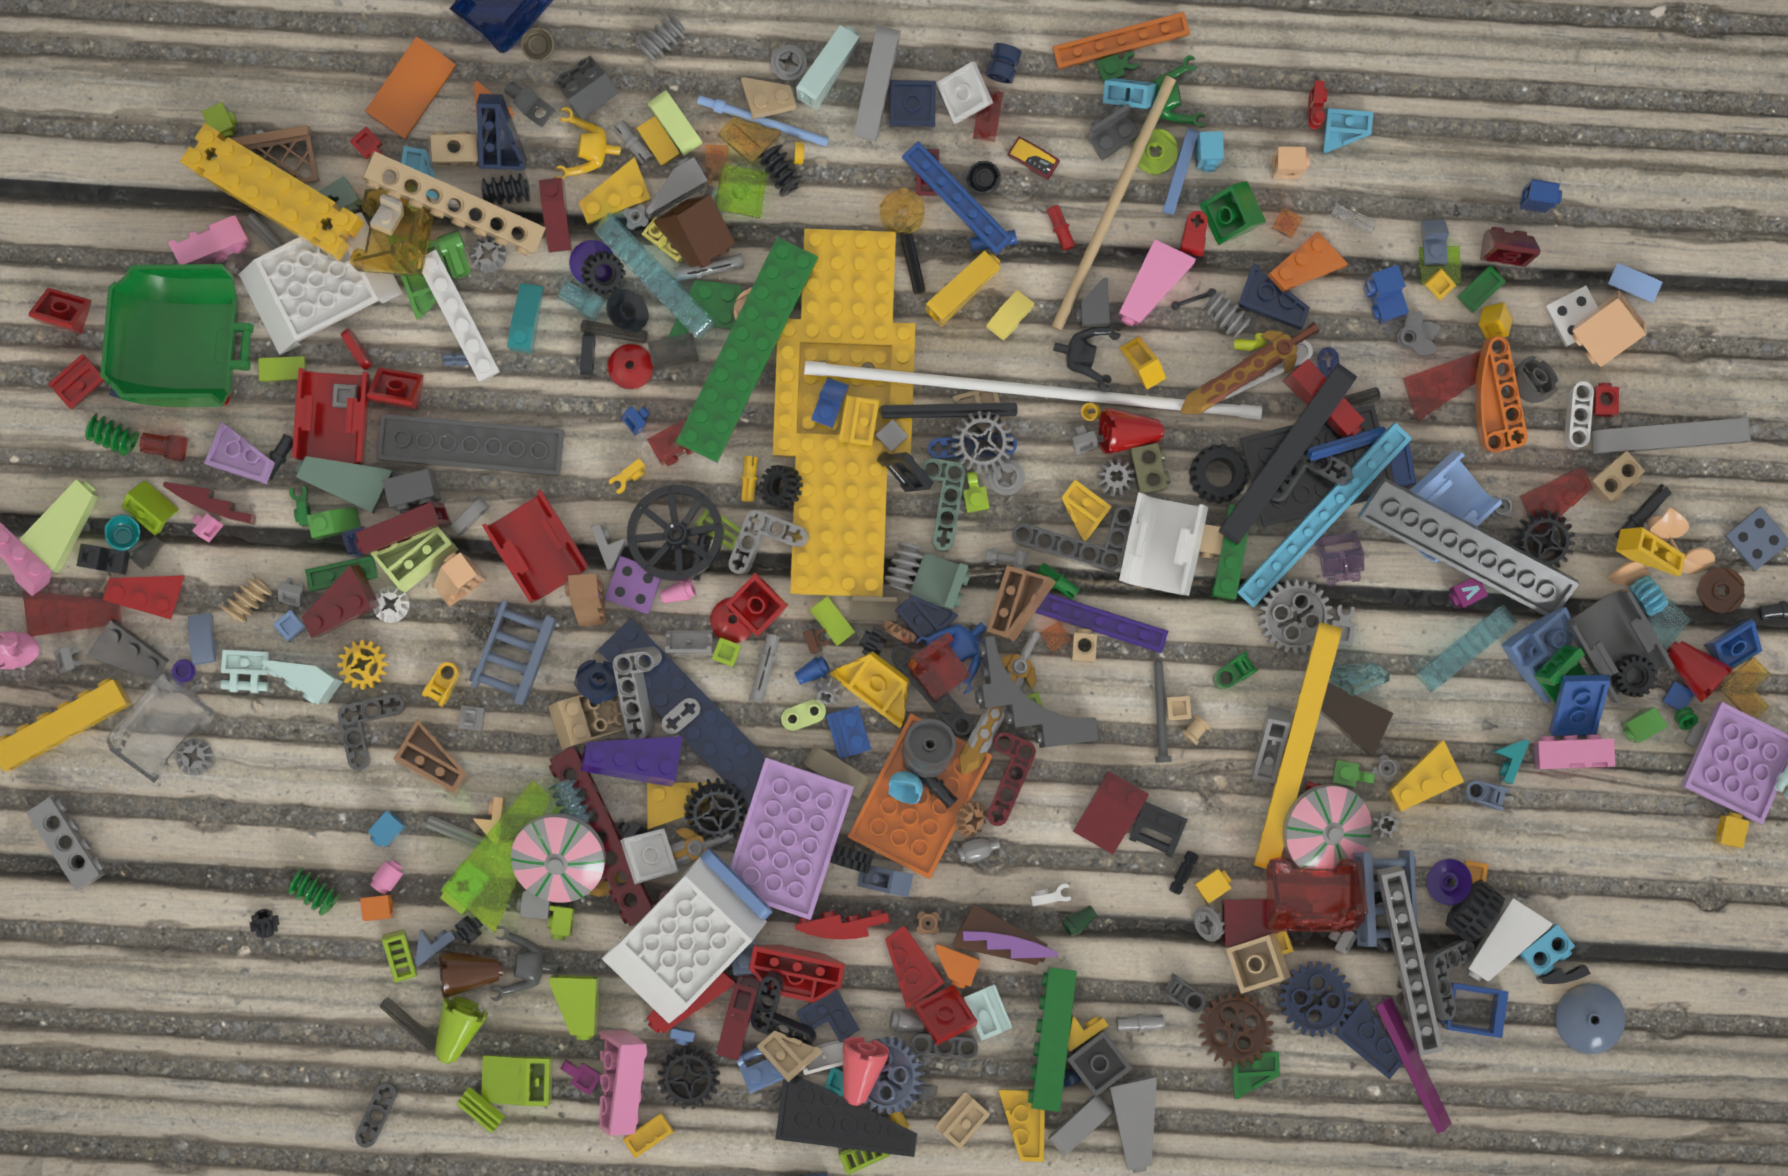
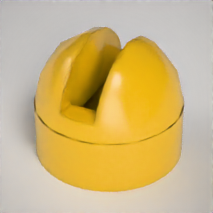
(1092, 416)

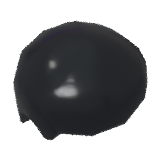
(983, 178)

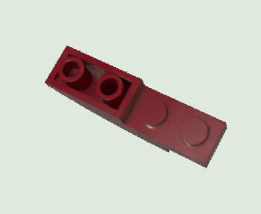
(738, 1017)

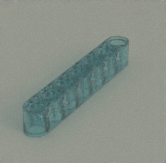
(654, 275)

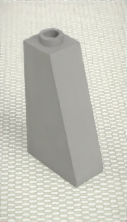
(1135, 1114)

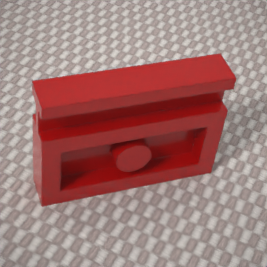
(76, 381)

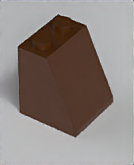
(696, 230)

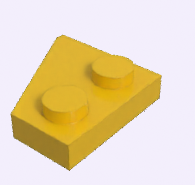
(1084, 509)

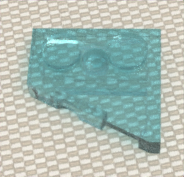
(1359, 677)

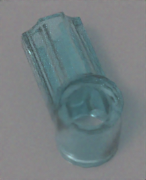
(585, 302)

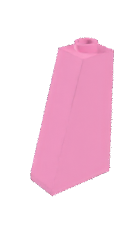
(1156, 278)

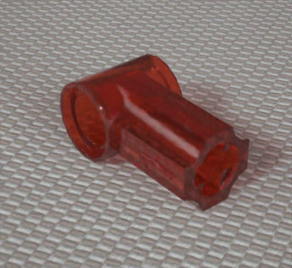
(169, 446)

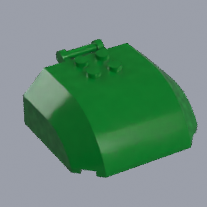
(173, 335)

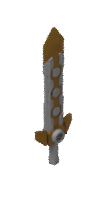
(982, 735)
(682, 851)

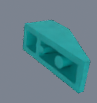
(525, 319)

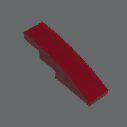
(204, 499)

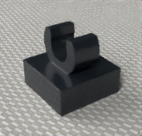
(631, 830)

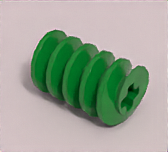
(110, 436)
(312, 892)

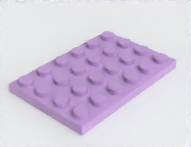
(790, 836)

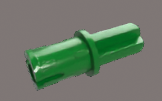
(1062, 583)

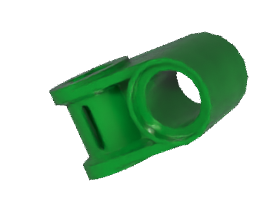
(1237, 669)

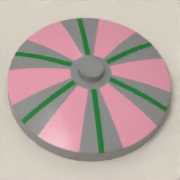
(1326, 827)
(558, 857)

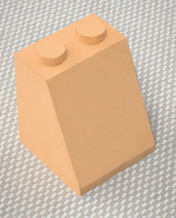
(1609, 329)

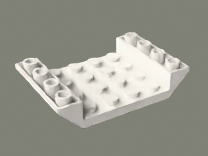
(307, 290)
(685, 941)

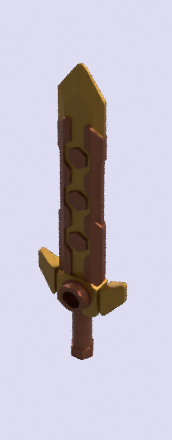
(1250, 368)

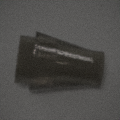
(145, 553)

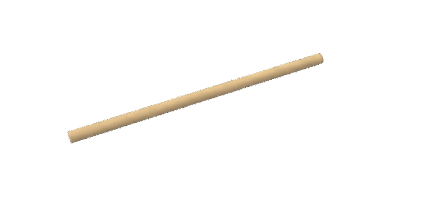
(1113, 203)

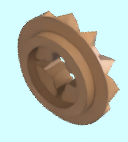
(899, 632)
(965, 815)

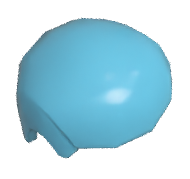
(905, 787)

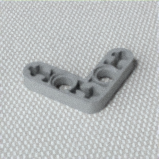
(763, 529)

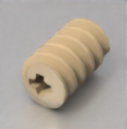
(247, 599)

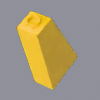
(962, 288)

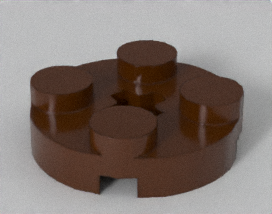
(1719, 603)

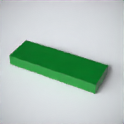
(324, 576)

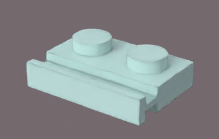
(989, 1012)

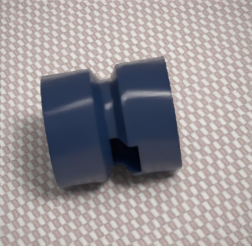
(1003, 63)

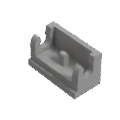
(689, 642)

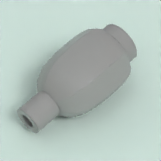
(977, 850)

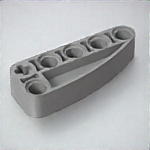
(877, 83)

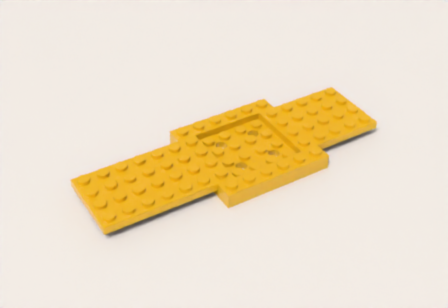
(844, 486)

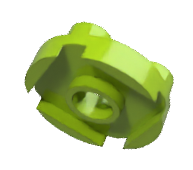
(1168, 151)

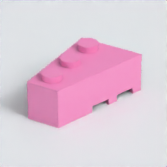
(212, 244)
(1574, 752)

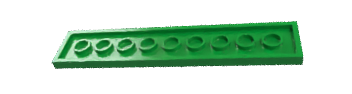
(747, 350)

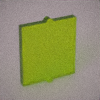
(1452, 268)

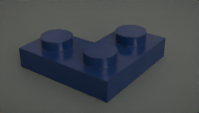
(830, 1009)

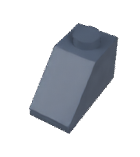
(886, 881)

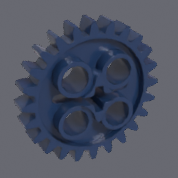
(1328, 1015)

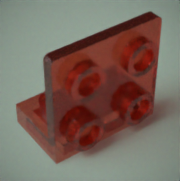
(938, 667)

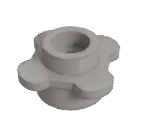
(635, 223)
(1507, 511)
(1393, 768)

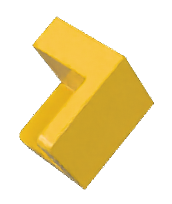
(1495, 320)

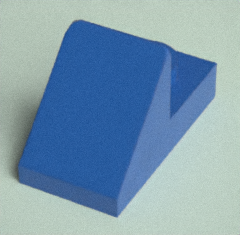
(829, 402)

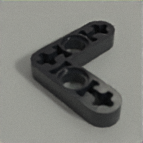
(774, 1019)

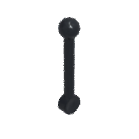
(1176, 305)

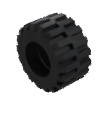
(1229, 457)
(1476, 912)

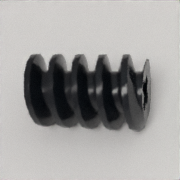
(780, 170)
(506, 190)

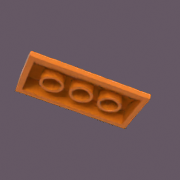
(410, 88)

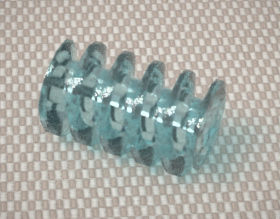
(570, 800)

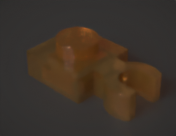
(714, 158)

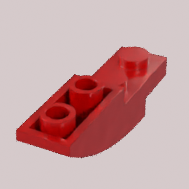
(832, 927)

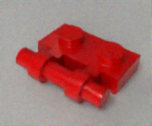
(1316, 100)

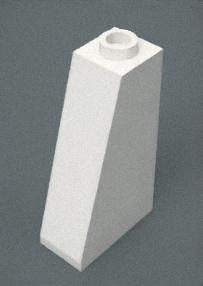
(1506, 939)

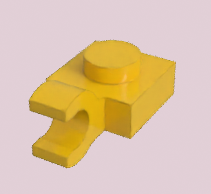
(633, 472)

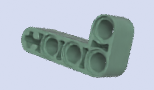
(945, 506)

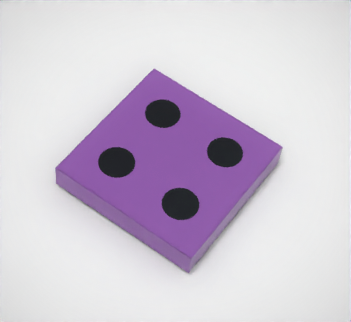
(632, 586)

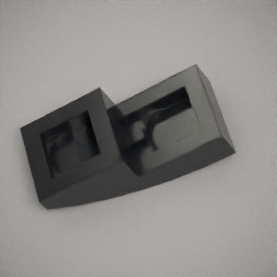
(103, 559)
(1557, 976)

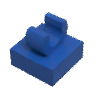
(635, 419)

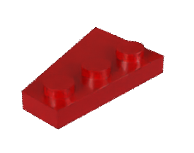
(147, 594)
(912, 967)

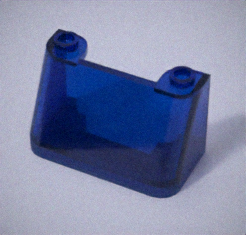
(499, 21)

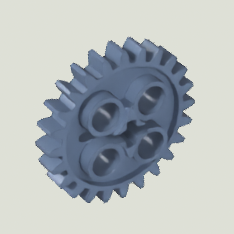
(899, 1059)

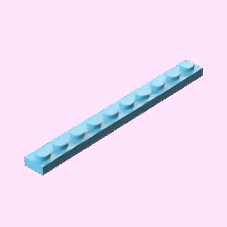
(1323, 515)

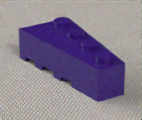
(635, 759)

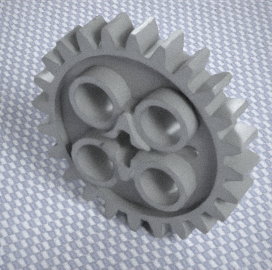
(1286, 597)

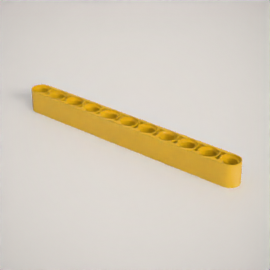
(1298, 741)

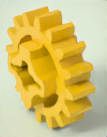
(367, 674)

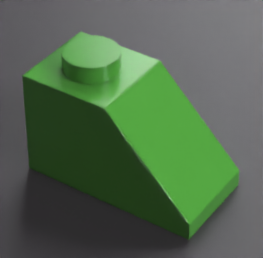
(333, 522)
(1643, 725)

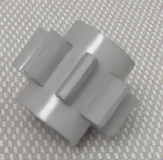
(828, 690)
(1378, 822)

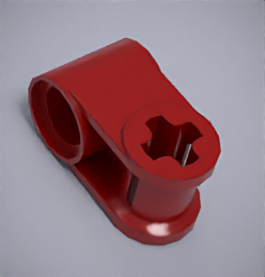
(1194, 238)

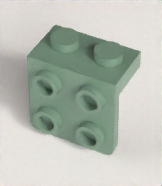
(940, 581)

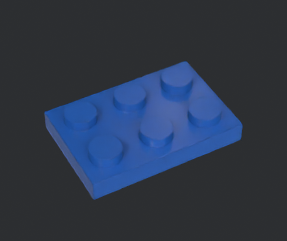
(1579, 705)

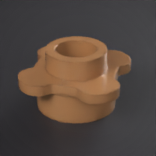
(923, 918)

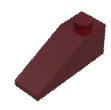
(555, 214)

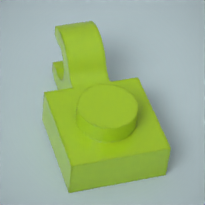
(975, 497)

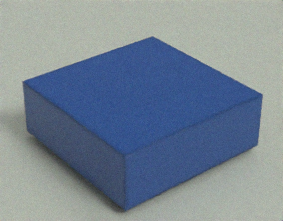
(1677, 696)

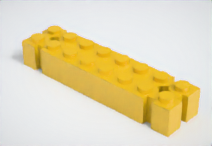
(271, 192)

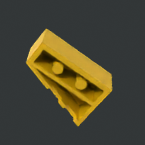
(1426, 778)

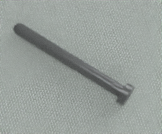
(1160, 714)

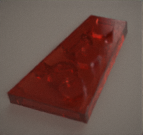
(1557, 494)

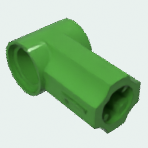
(453, 249)

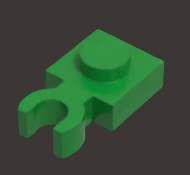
(1114, 67)

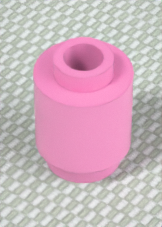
(387, 876)

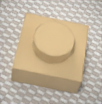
(1178, 708)

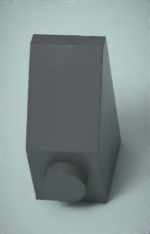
(1095, 307)

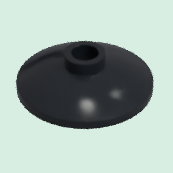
(632, 306)

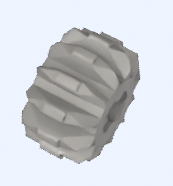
(1117, 485)

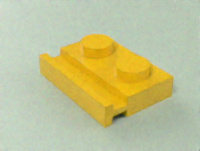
(859, 421)

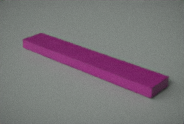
(1413, 1065)

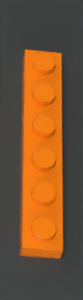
(1121, 40)

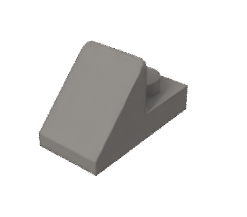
(609, 552)

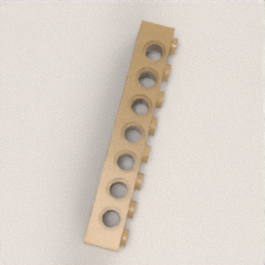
(530, 231)

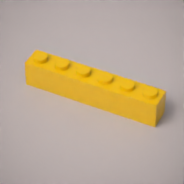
(62, 724)

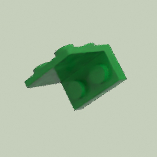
(1562, 663)

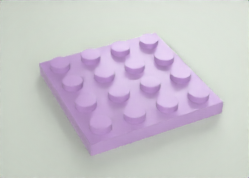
(1738, 762)

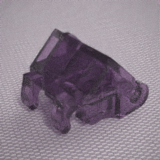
(1342, 564)

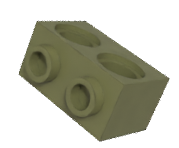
(1143, 469)

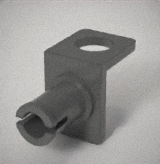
(529, 102)

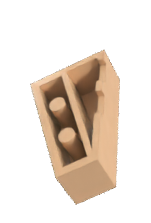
(457, 578)

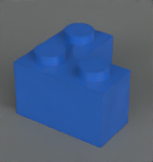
(1386, 294)

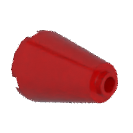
(1127, 430)
(1698, 669)

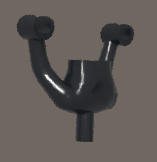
(1081, 353)

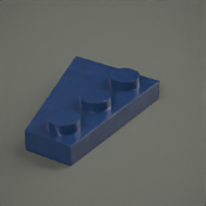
(1266, 299)
(1369, 1040)

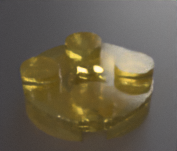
(902, 223)

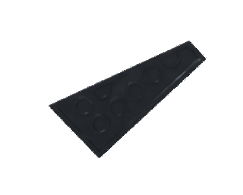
(826, 1119)

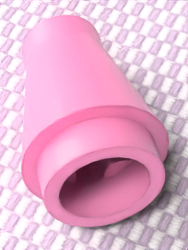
(679, 591)

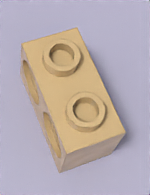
(1613, 473)

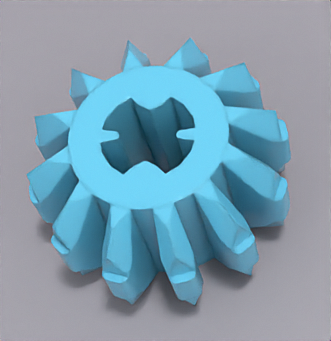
(1649, 595)

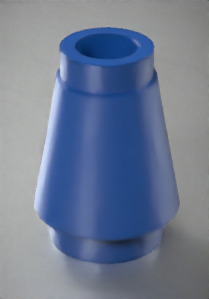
(813, 670)

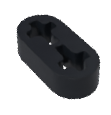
(587, 354)

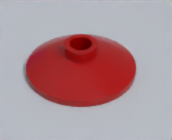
(634, 377)
(723, 629)

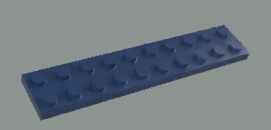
(711, 731)

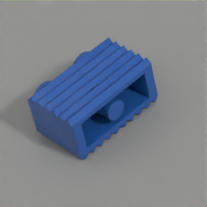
(1540, 196)

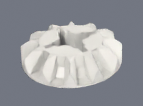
(401, 604)

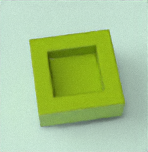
(726, 652)

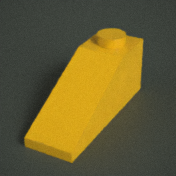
(1650, 550)

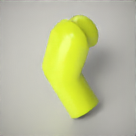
(1250, 345)

